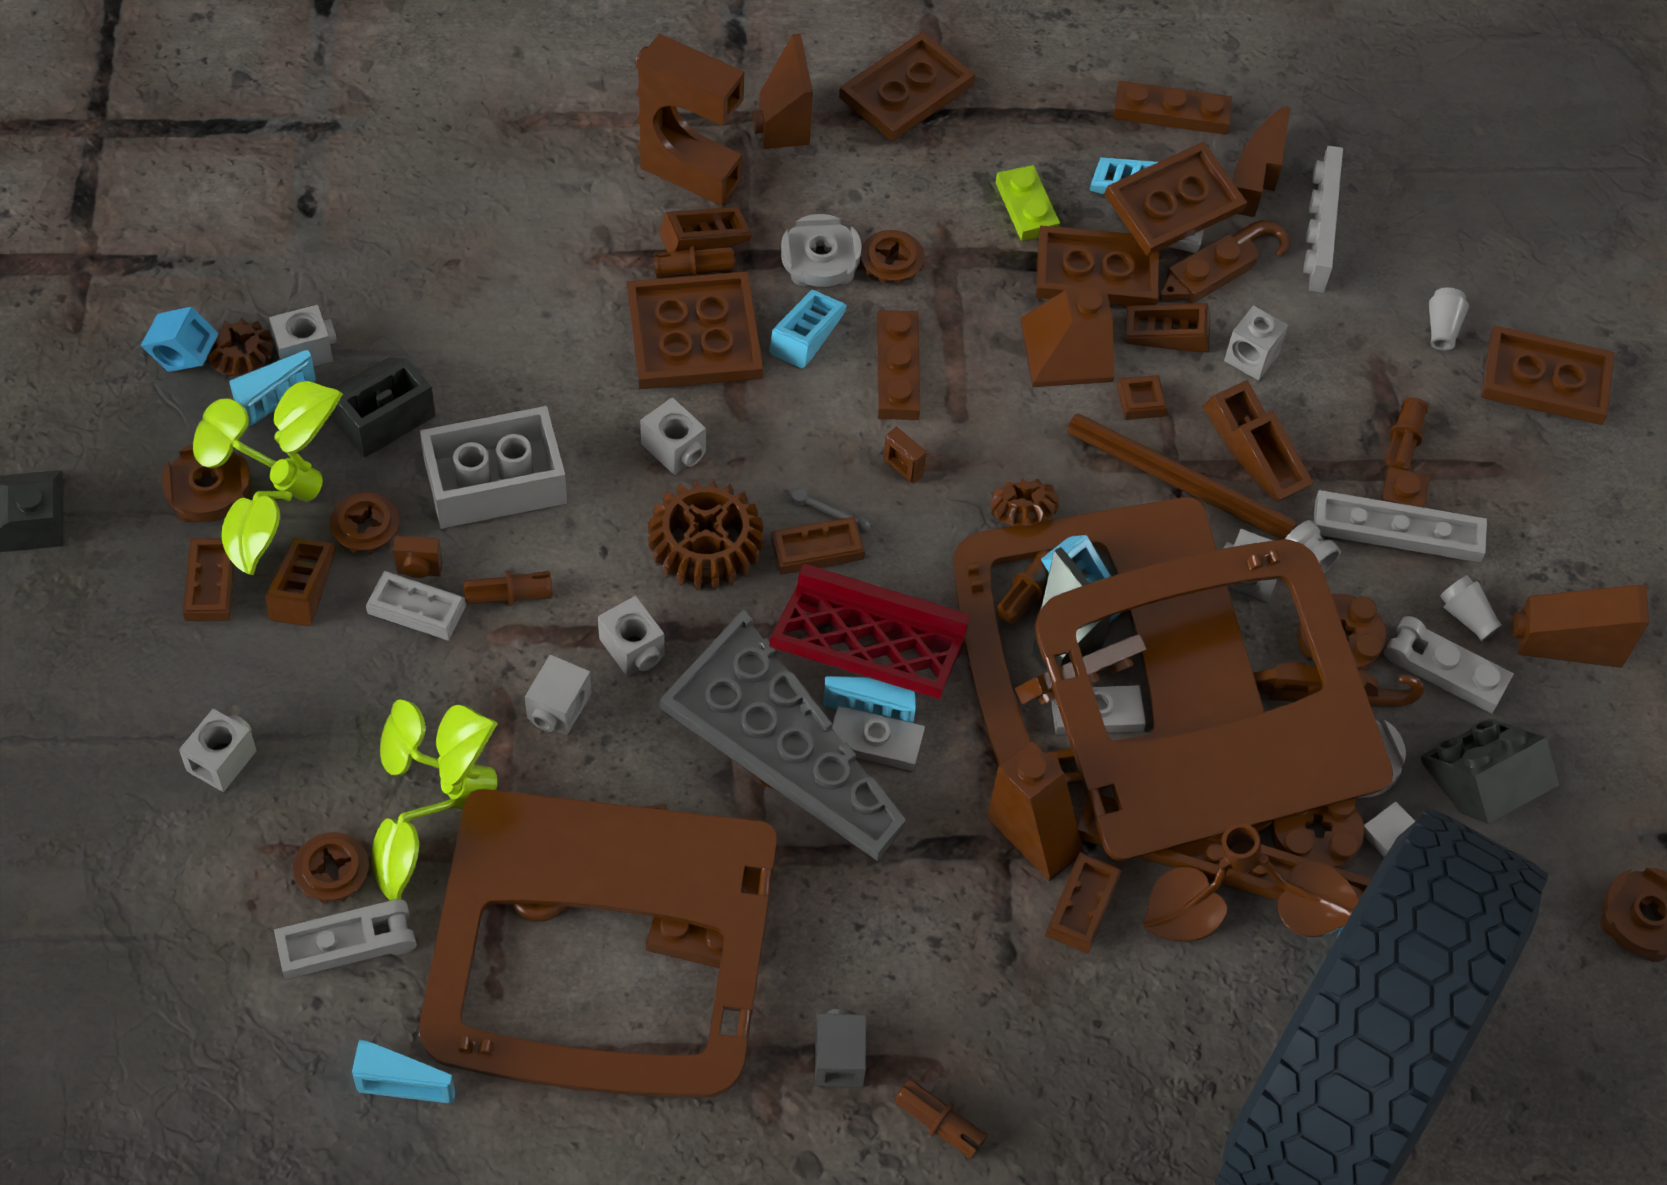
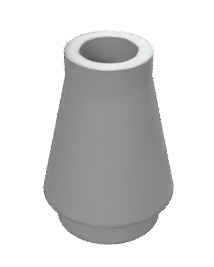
(1447, 314)
(1471, 607)

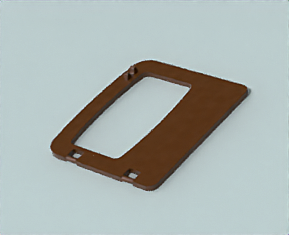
(1192, 641)
(1228, 773)
(611, 860)

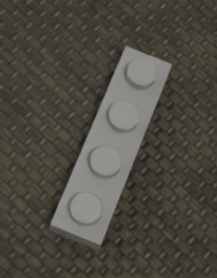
(1322, 230)
(1400, 526)

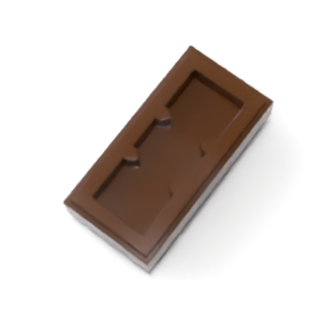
(817, 545)
(208, 581)
(1083, 902)

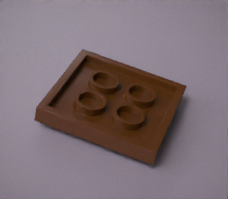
(694, 330)

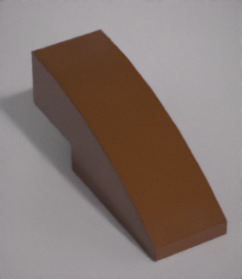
(1262, 160)
(1257, 441)

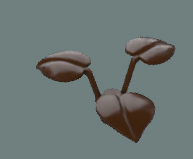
(1188, 909)

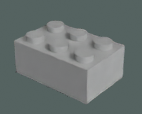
(494, 467)

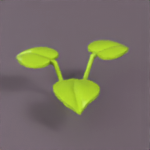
(299, 416)
(459, 743)

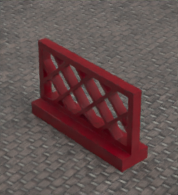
(877, 614)

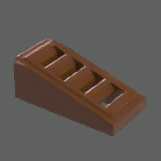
(679, 228)
(1177, 339)
(298, 605)

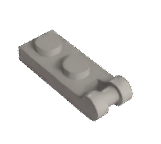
(1447, 665)
(344, 938)

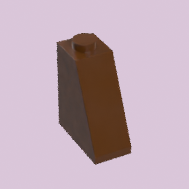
(1583, 625)
(1036, 810)

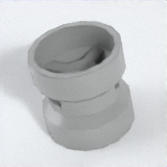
(1309, 535)

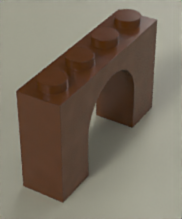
(668, 146)

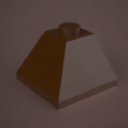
(786, 100)
(1070, 339)

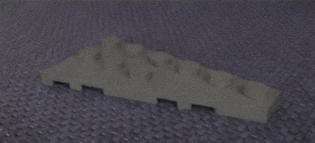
(771, 725)

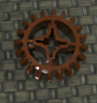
(706, 551)

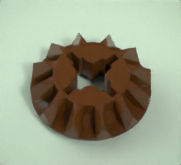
(883, 245)
(231, 360)
(1014, 503)
(355, 510)
(343, 851)

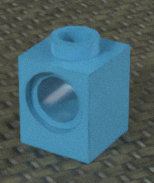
(179, 339)

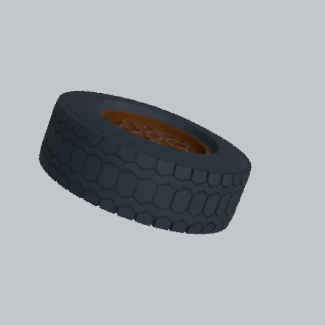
(1389, 1012)

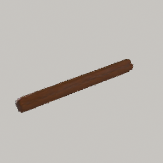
(1181, 476)

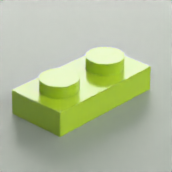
(1026, 201)

